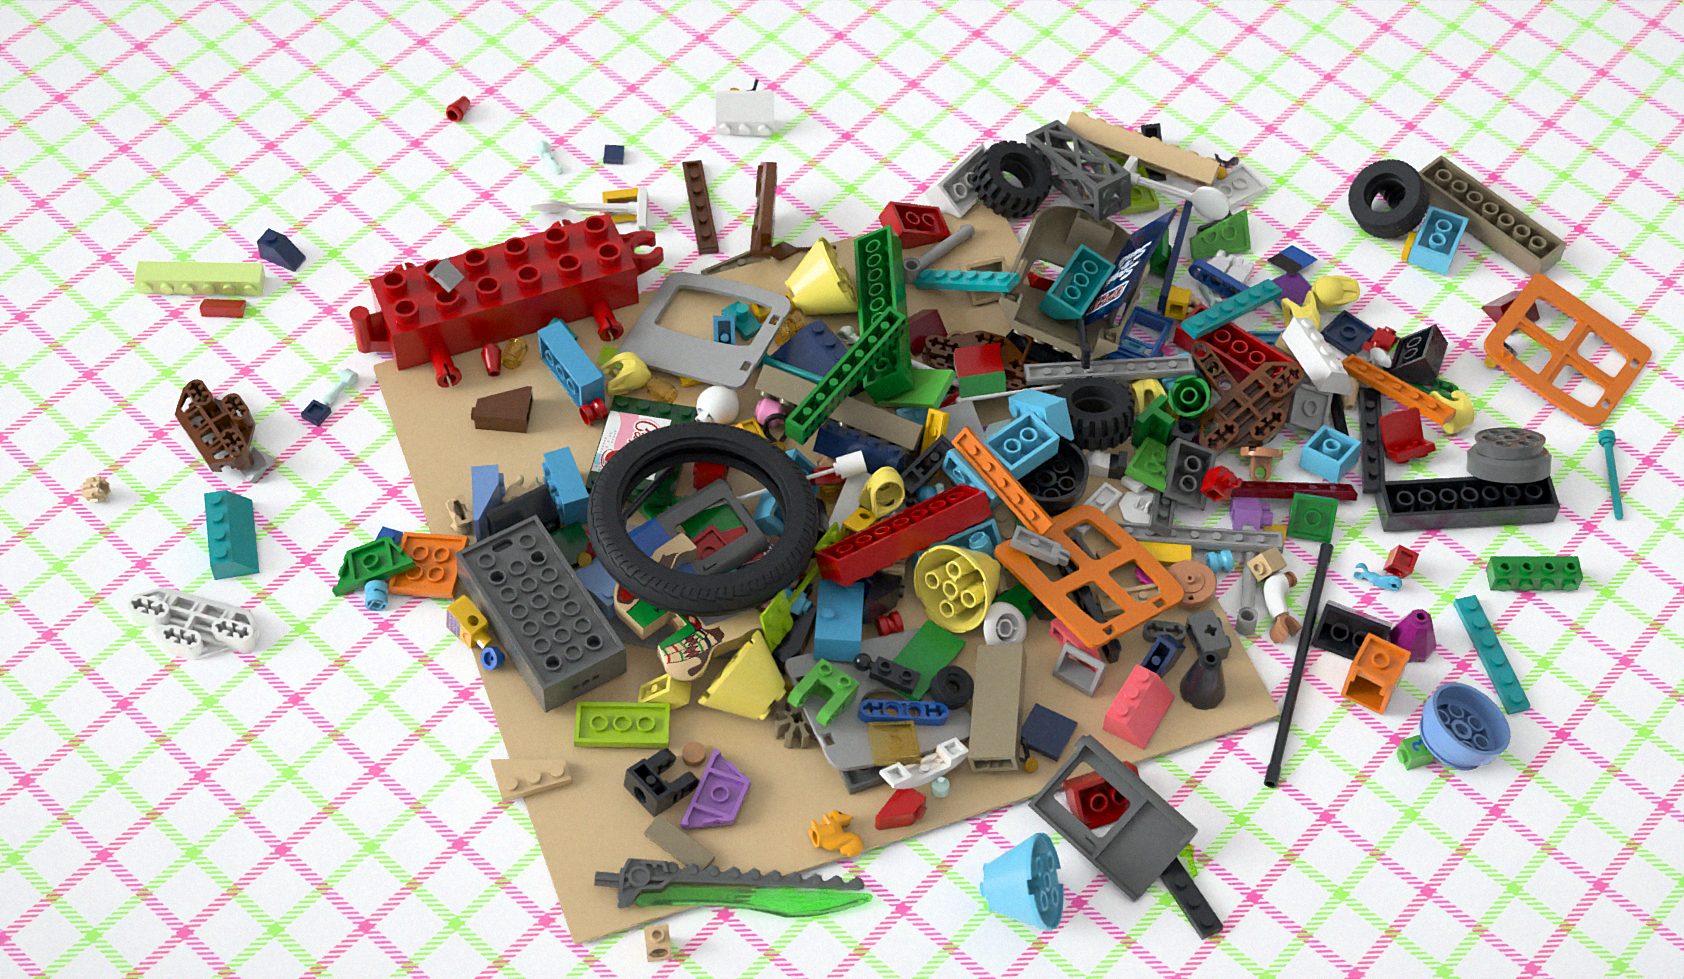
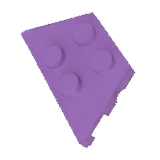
(717, 795)

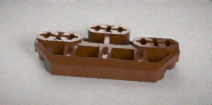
(764, 215)
(940, 355)
(1253, 410)
(221, 420)

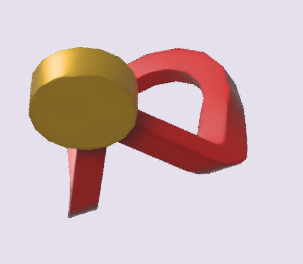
(585, 558)

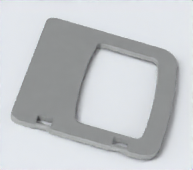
(697, 357)

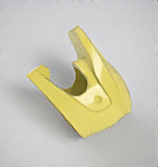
(1335, 291)
(1308, 310)
(630, 378)
(1145, 392)
(1464, 411)
(881, 489)

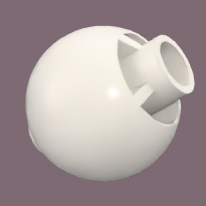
(717, 405)

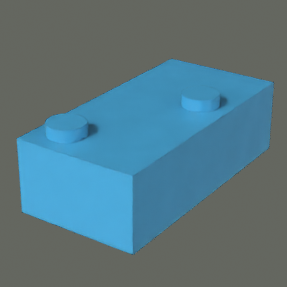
(570, 365)
(838, 621)

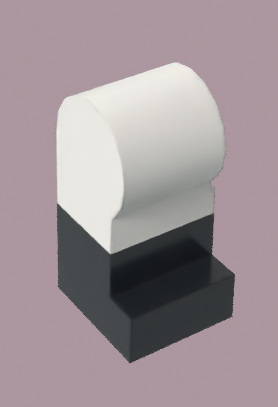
(1107, 464)

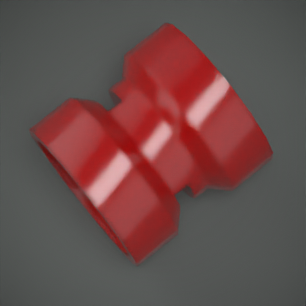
(593, 411)
(889, 624)

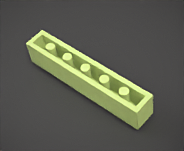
(200, 278)

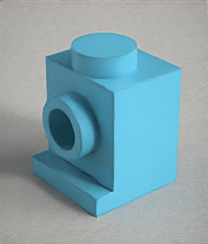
(801, 604)

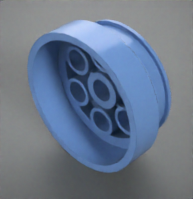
(1463, 727)

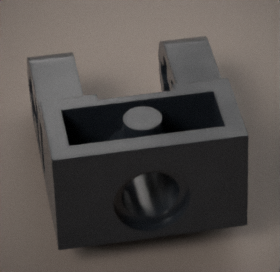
(651, 790)

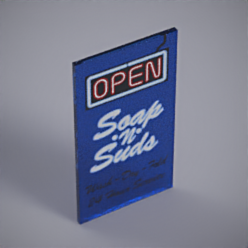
(1128, 268)

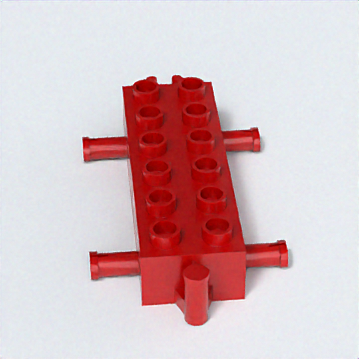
(505, 293)

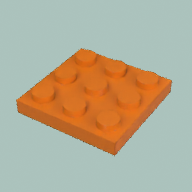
(435, 565)

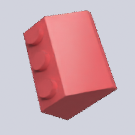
(1138, 707)

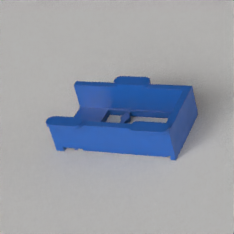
(1147, 319)

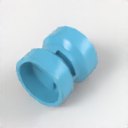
(1219, 561)
(376, 596)

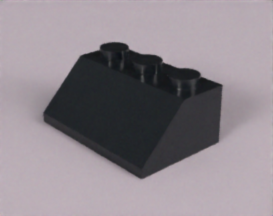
(1419, 355)
(532, 503)
(1345, 629)

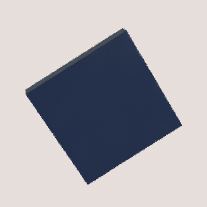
(1347, 333)
(1047, 731)

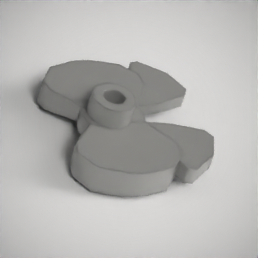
(1380, 357)

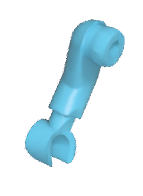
(1384, 582)

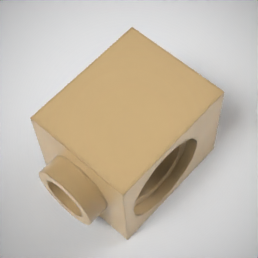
(1267, 563)
(657, 943)

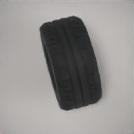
(1378, 177)

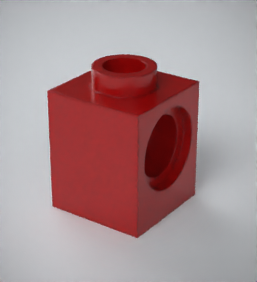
(1401, 561)

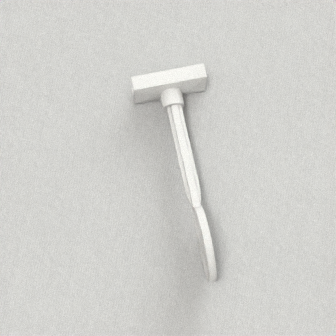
(1206, 200)
(639, 207)

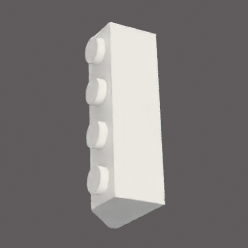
(955, 188)
(1316, 357)

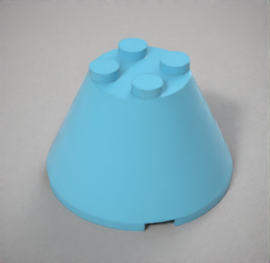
(1026, 883)

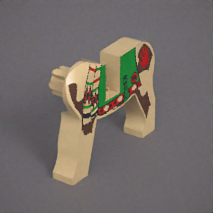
(691, 642)

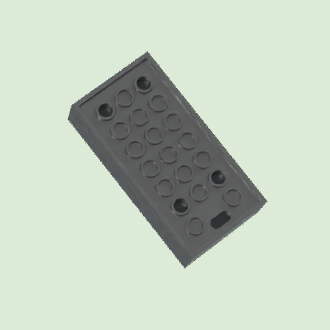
(541, 613)

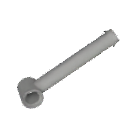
(913, 265)
(1247, 614)

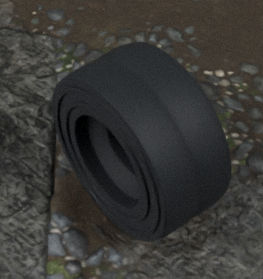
(956, 676)

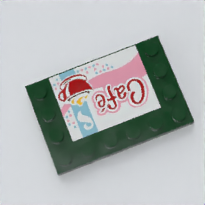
(630, 419)

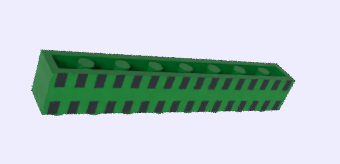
(845, 375)

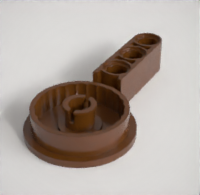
(1220, 377)

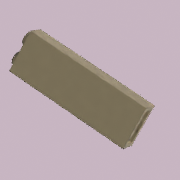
(997, 708)

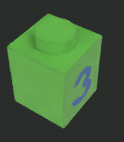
(1414, 753)

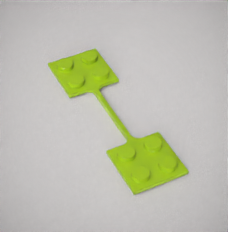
(776, 617)

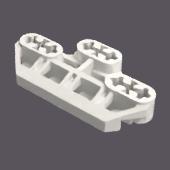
(187, 630)

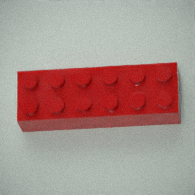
(1235, 348)

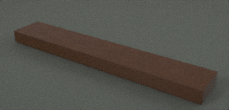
(700, 207)

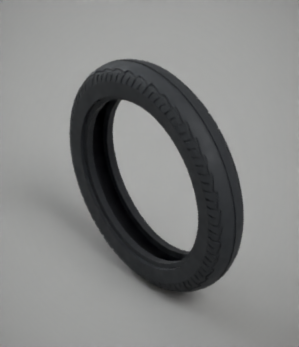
(696, 593)

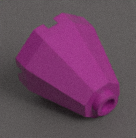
(1415, 635)

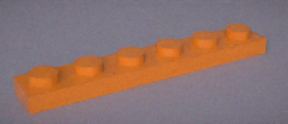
(1398, 390)
(1002, 482)

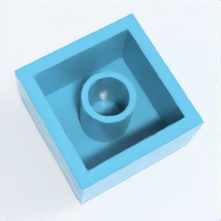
(1330, 454)

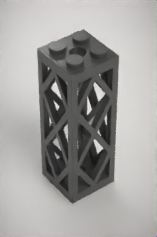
(1106, 192)

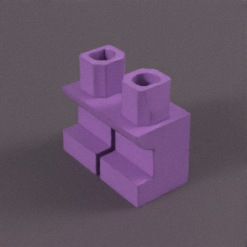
(1249, 511)

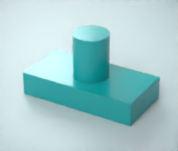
(745, 323)

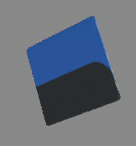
(1292, 260)

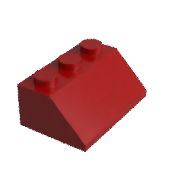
(1095, 800)

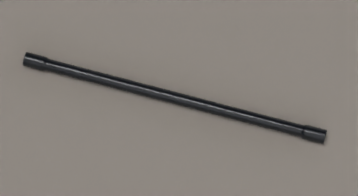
(1274, 767)

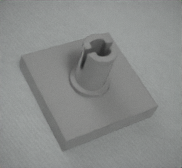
(1309, 408)

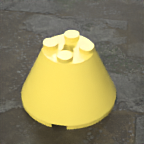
(821, 283)
(956, 586)
(747, 682)

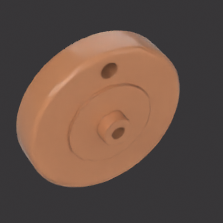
(1197, 583)

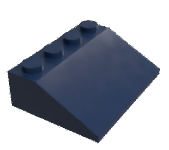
(814, 350)
(837, 441)

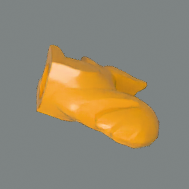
(831, 835)

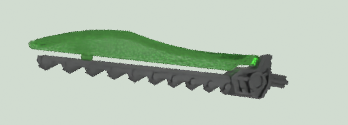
(654, 876)

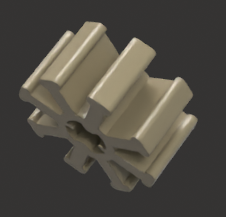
(792, 724)

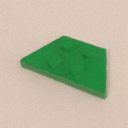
(371, 562)

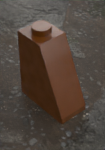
(504, 411)

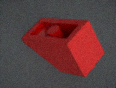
(901, 809)

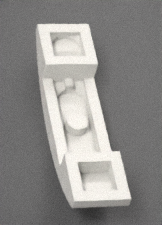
(932, 767)

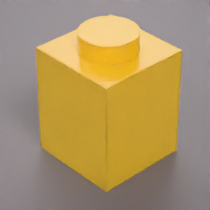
(1178, 303)

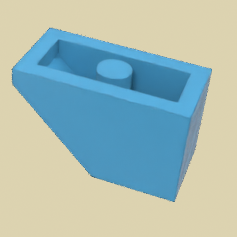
(724, 328)

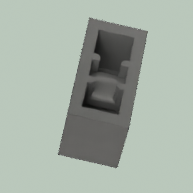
(1207, 634)

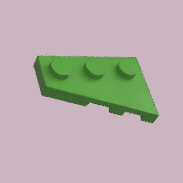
(1228, 235)
(1149, 464)

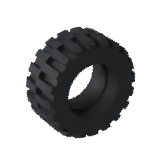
(1025, 166)
(1098, 412)

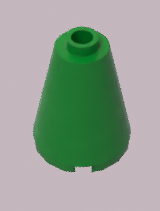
(1190, 396)

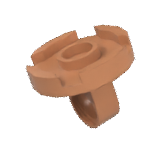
(1262, 458)

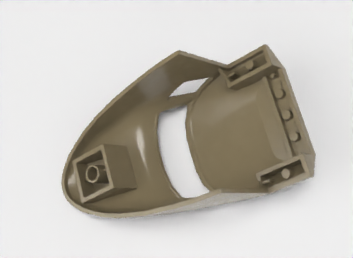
(1054, 239)

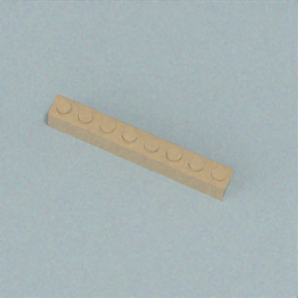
(1150, 151)

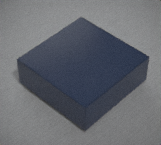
(614, 154)
(316, 412)

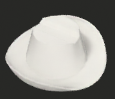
(1004, 625)

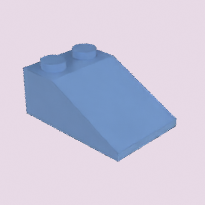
(487, 494)

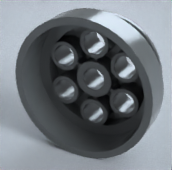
(1509, 456)

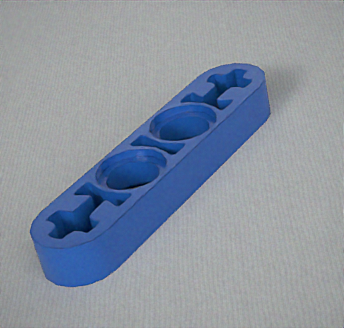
(1226, 280)
(903, 709)

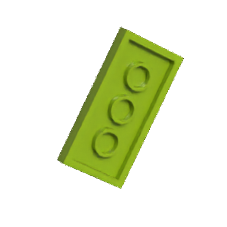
(1141, 197)
(622, 724)

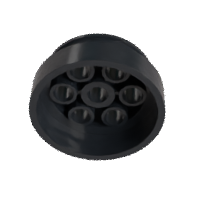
(1059, 480)

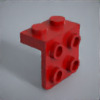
(1404, 436)

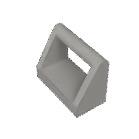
(1078, 675)

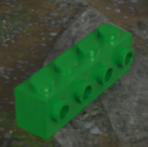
(1534, 573)

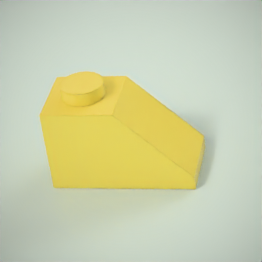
(665, 690)

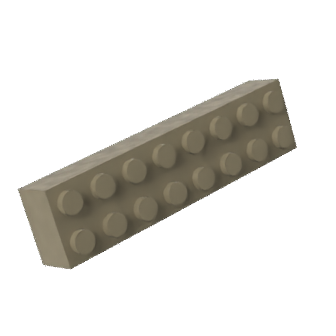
(1492, 217)
(850, 413)

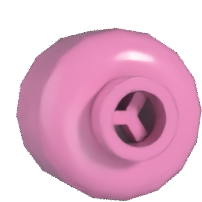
(766, 408)

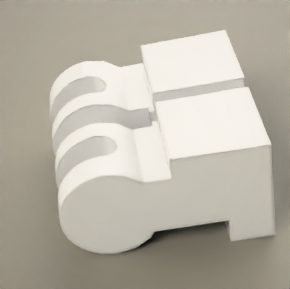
(1238, 271)

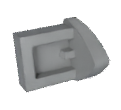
(446, 275)
(261, 462)

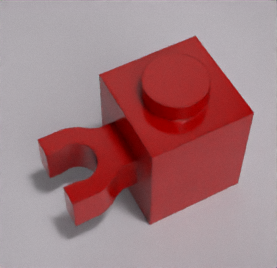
(1219, 483)

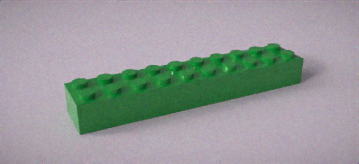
(878, 286)

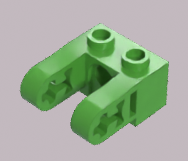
(831, 685)

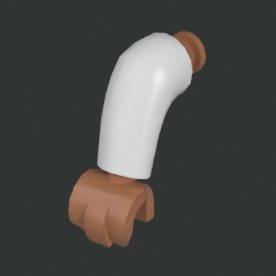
(1274, 592)

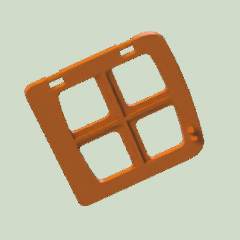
(1566, 351)
(1093, 571)

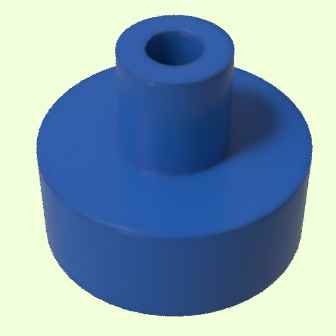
(492, 658)

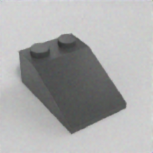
(1185, 472)

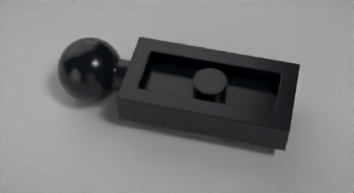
(888, 672)

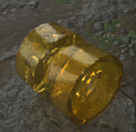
(789, 327)

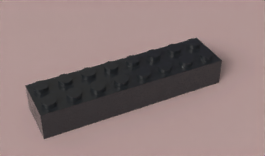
(1463, 503)

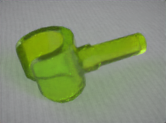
(1188, 852)

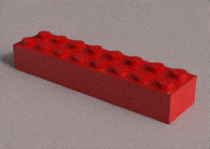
(903, 534)

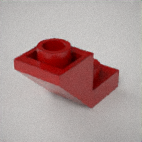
(1382, 338)

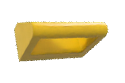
(621, 196)

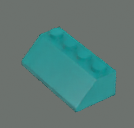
(1076, 285)
(231, 535)

